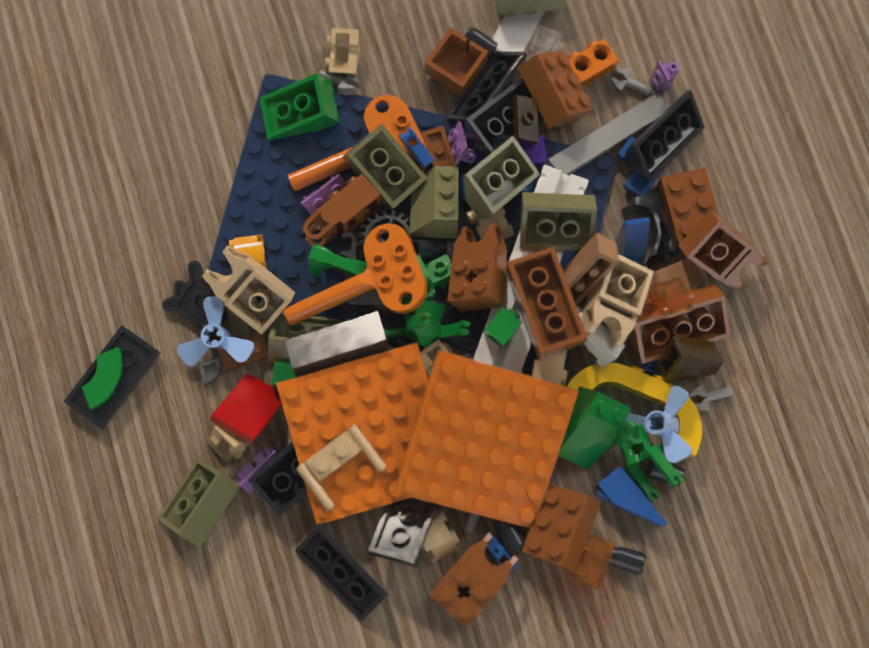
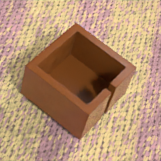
(454, 66)

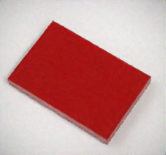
(248, 408)

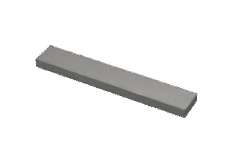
(609, 135)

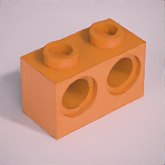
(594, 68)

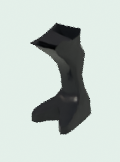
(651, 206)

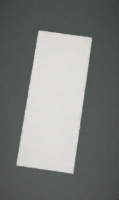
(516, 31)

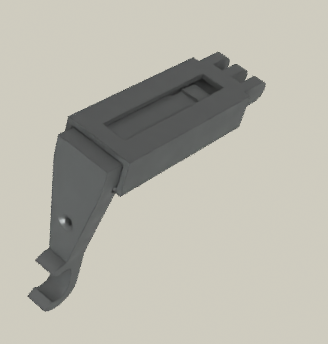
(370, 300)

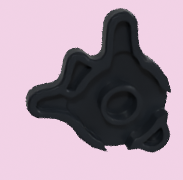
(190, 295)

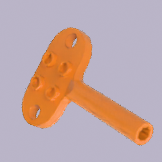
(396, 122)
(390, 270)

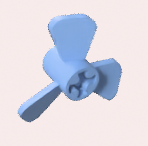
(193, 351)
(674, 446)

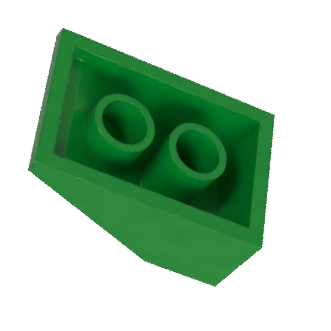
(299, 108)
(592, 427)

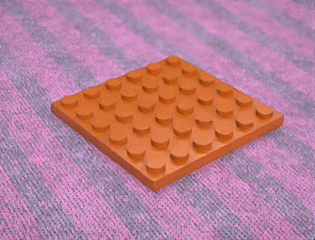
(382, 400)
(485, 439)

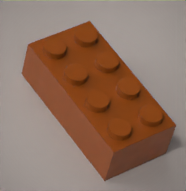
(546, 302)
(706, 322)

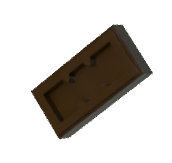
(525, 120)

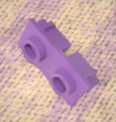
(663, 76)
(458, 145)
(319, 197)
(246, 472)

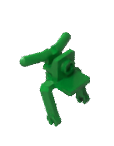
(436, 273)
(425, 326)
(636, 448)

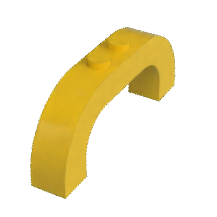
(644, 386)

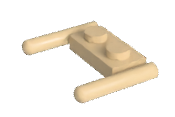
(334, 456)

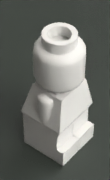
(599, 344)

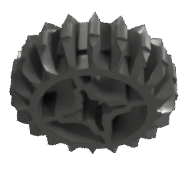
(384, 219)

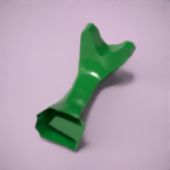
(323, 258)

